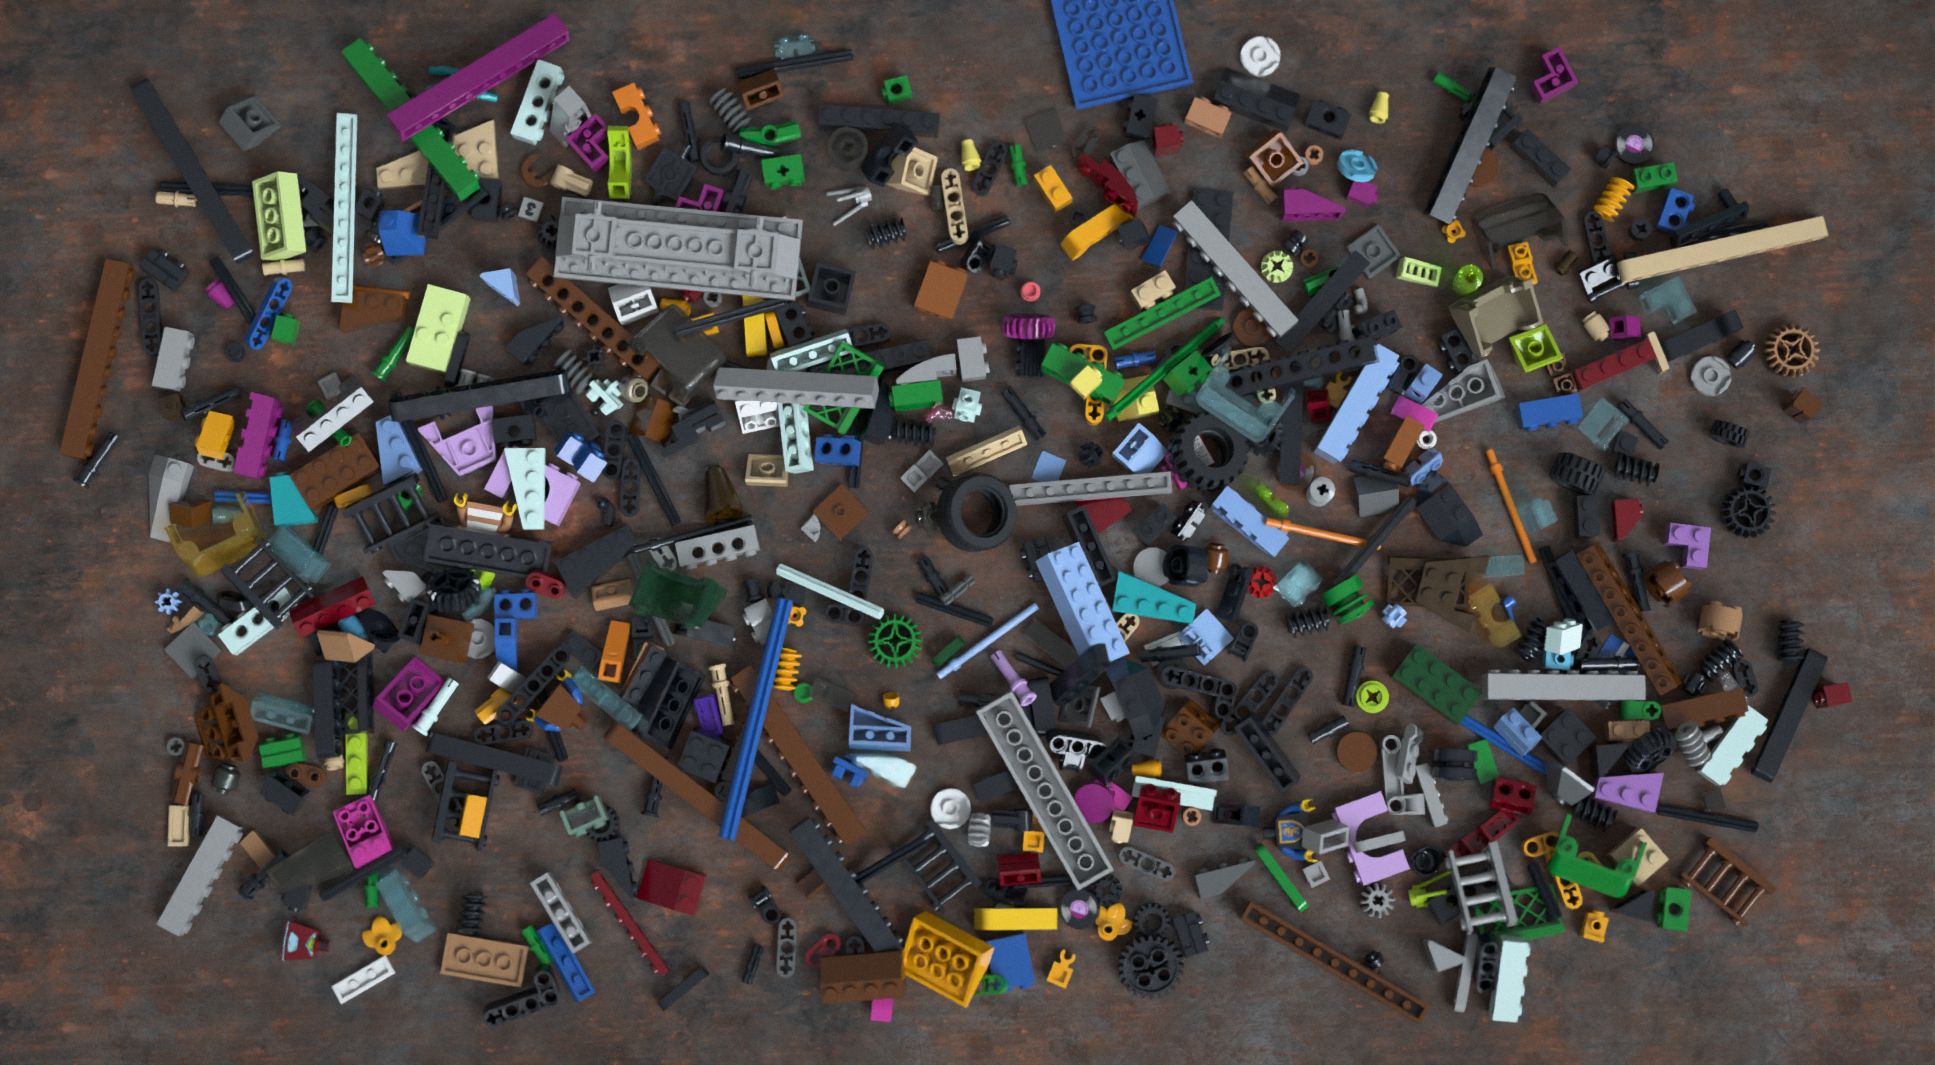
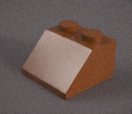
(1273, 157)

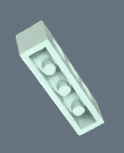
(543, 72)
(795, 438)
(254, 631)

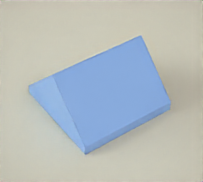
(503, 282)

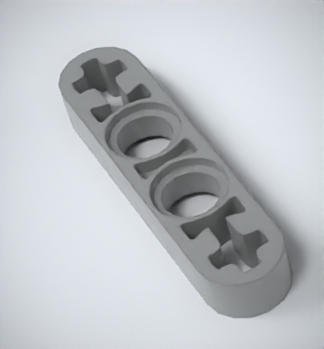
(1465, 973)

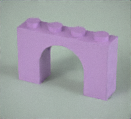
(561, 491)
(1368, 868)

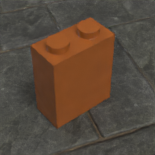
(941, 290)
(1401, 444)

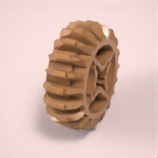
(1799, 355)

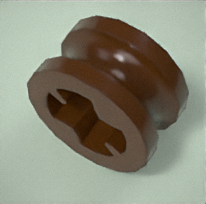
(1313, 263)

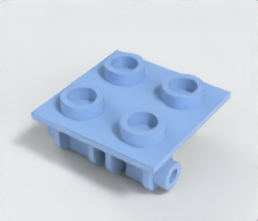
(1208, 633)

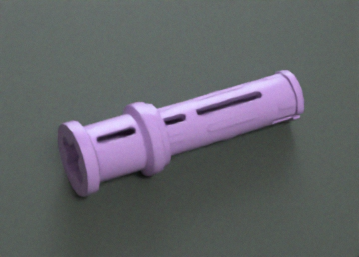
(1018, 684)

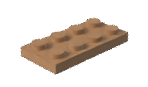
(484, 960)

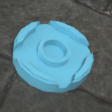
(1356, 166)

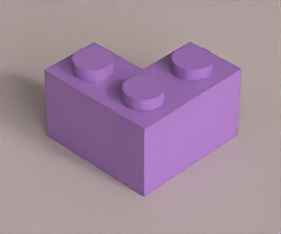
(1693, 541)

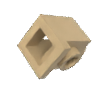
(1121, 825)

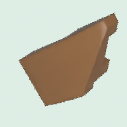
(180, 624)

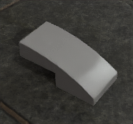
(922, 470)
(506, 677)

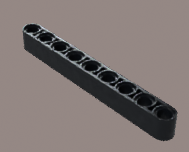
(479, 395)

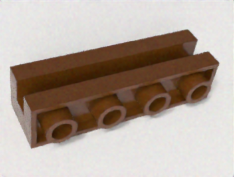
(1706, 708)

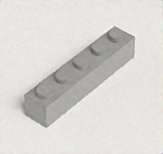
(1431, 795)

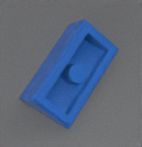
(1159, 246)

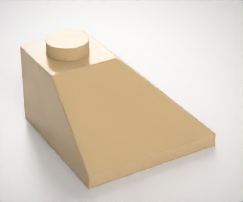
(913, 172)

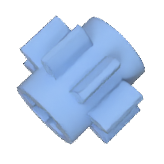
(173, 599)
(1394, 615)

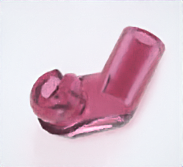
(938, 411)

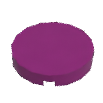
(1095, 802)

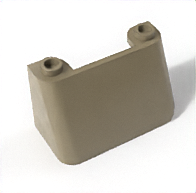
(1496, 312)

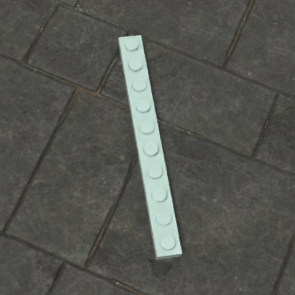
(344, 208)

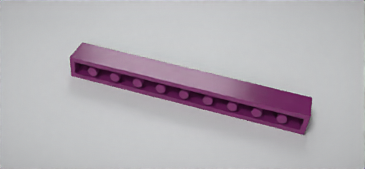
(478, 77)

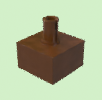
(446, 639)

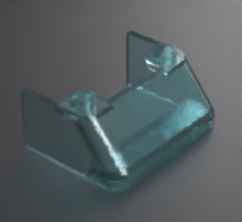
(1234, 410)

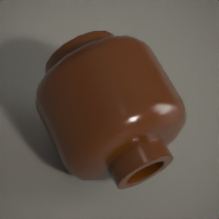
(1217, 557)

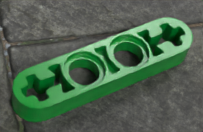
(1280, 877)

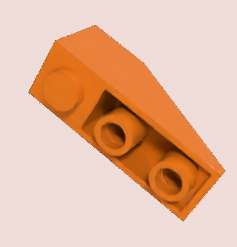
(614, 652)

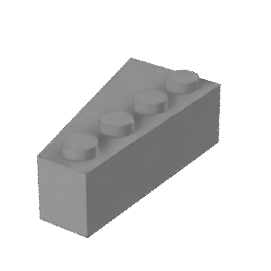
(567, 114)

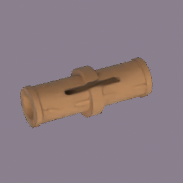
(1260, 185)

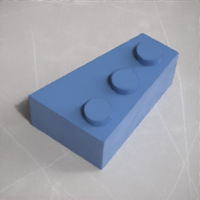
(395, 451)

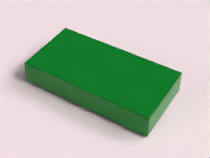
(1485, 764)

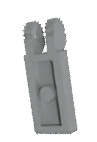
(1409, 753)

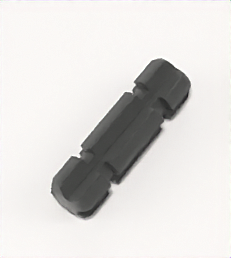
(957, 589)

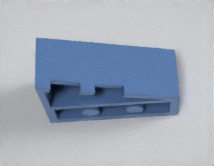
(876, 732)

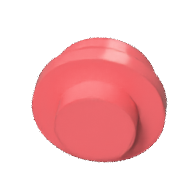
(1030, 291)

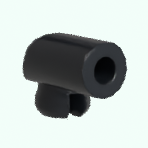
(608, 509)

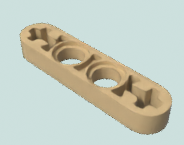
(954, 206)

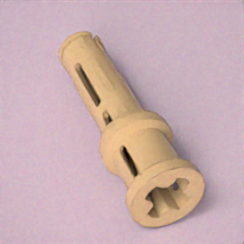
(720, 684)

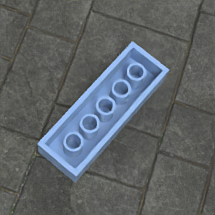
(1355, 405)
(1080, 601)

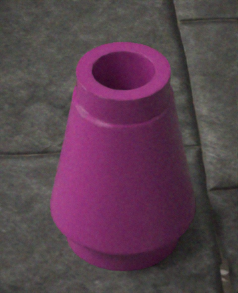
(219, 294)

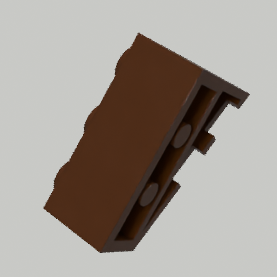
(371, 310)

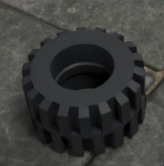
(1577, 473)

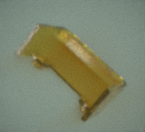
(225, 552)

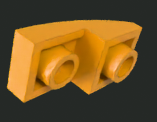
(1521, 261)

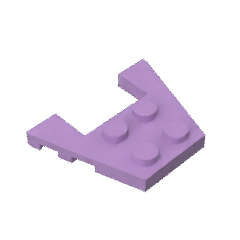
(467, 449)

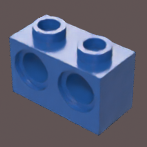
(1670, 210)
(837, 453)
(516, 610)

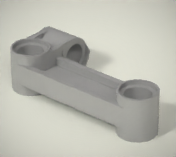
(1393, 786)

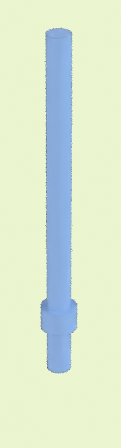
(955, 663)

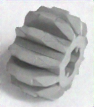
(979, 829)
(1378, 893)

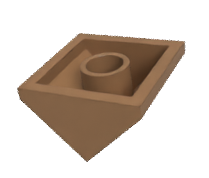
(343, 646)

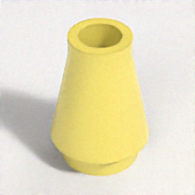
(1379, 109)
(970, 157)

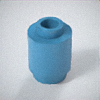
(353, 626)

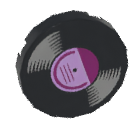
(1634, 144)
(1079, 908)

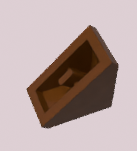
(190, 513)

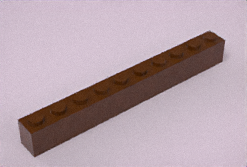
(97, 360)
(802, 763)
(1334, 962)

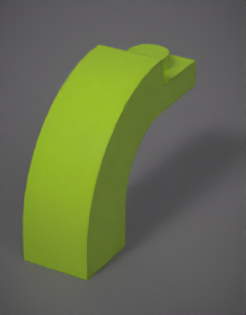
(620, 162)

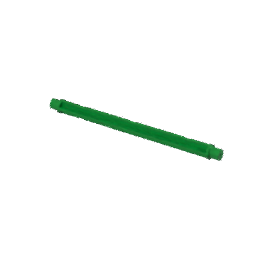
(1163, 369)

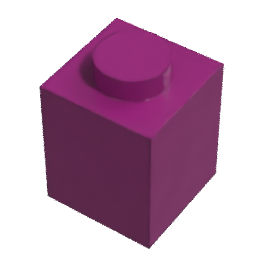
(1362, 193)
(1625, 327)

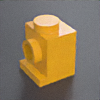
(1587, 928)

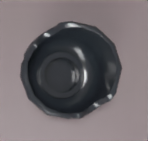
(1426, 860)

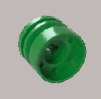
(1348, 599)

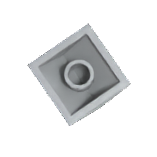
(1441, 957)

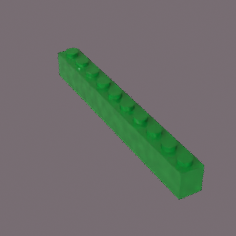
(429, 140)

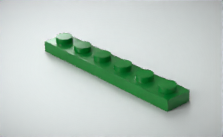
(1162, 313)

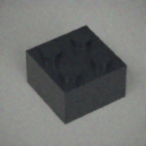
(830, 289)
(1566, 737)
(705, 754)

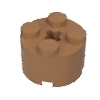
(1720, 621)

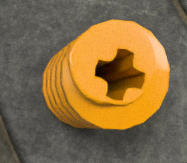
(1611, 198)
(786, 669)

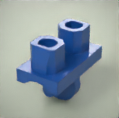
(841, 766)

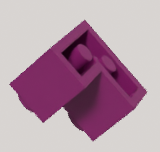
(1557, 76)
(586, 140)
(710, 200)

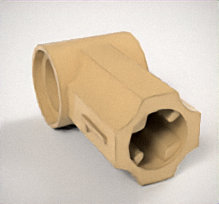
(566, 179)

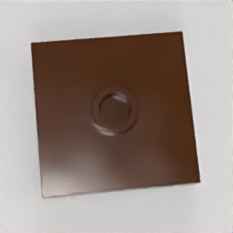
(840, 512)

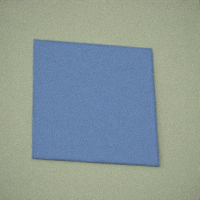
(1048, 468)

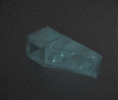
(889, 766)

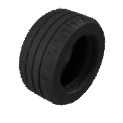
(950, 517)

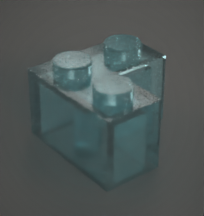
(1671, 296)

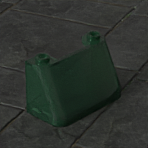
(676, 596)

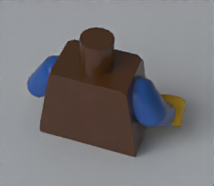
(561, 707)

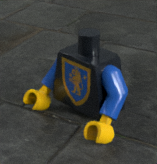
(1289, 830)

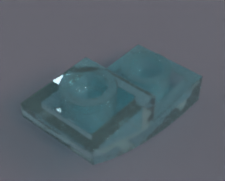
(485, 600)

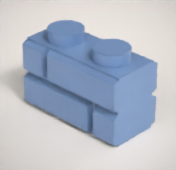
(1517, 732)

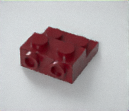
(1157, 808)

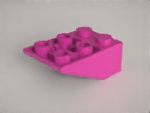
(364, 831)

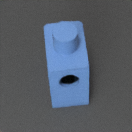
(1423, 384)

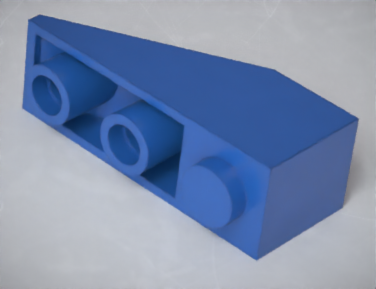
(507, 641)

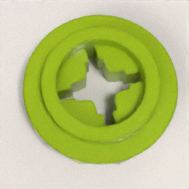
(1372, 687)

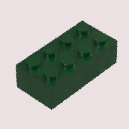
(1436, 684)

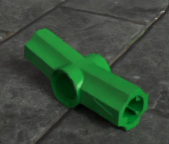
(784, 133)

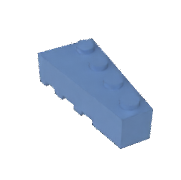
(1248, 522)

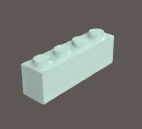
(810, 352)
(1730, 748)
(1509, 984)

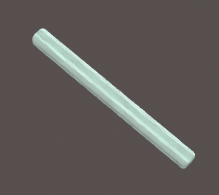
(830, 591)

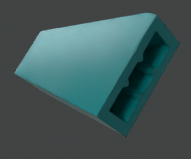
(288, 503)

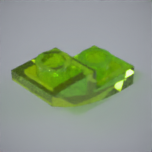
(1276, 506)

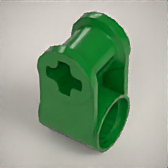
(1636, 710)

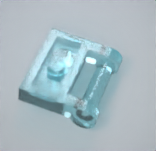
(1597, 420)

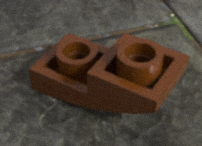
(1561, 377)

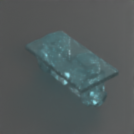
(802, 45)

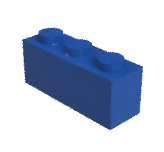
(1549, 412)

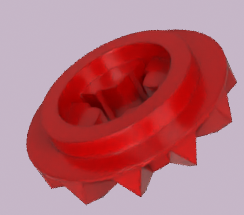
(1267, 589)

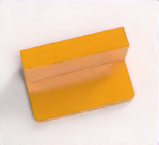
(472, 815)

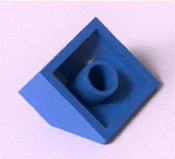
(399, 233)

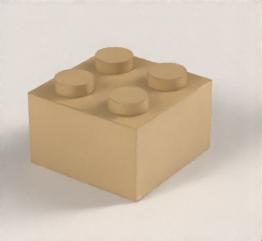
(1652, 858)

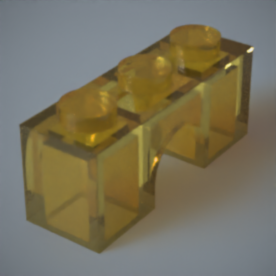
(1501, 632)

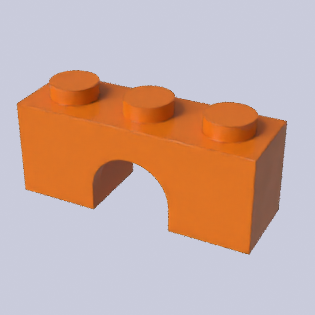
(630, 99)

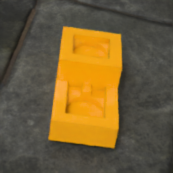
(1034, 839)

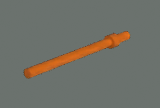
(1497, 469)
(1286, 526)

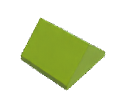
(1534, 348)

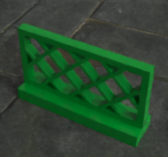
(850, 412)
(1528, 932)

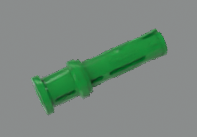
(389, 360)
(340, 435)

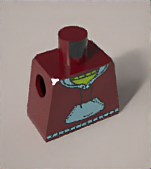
(302, 942)

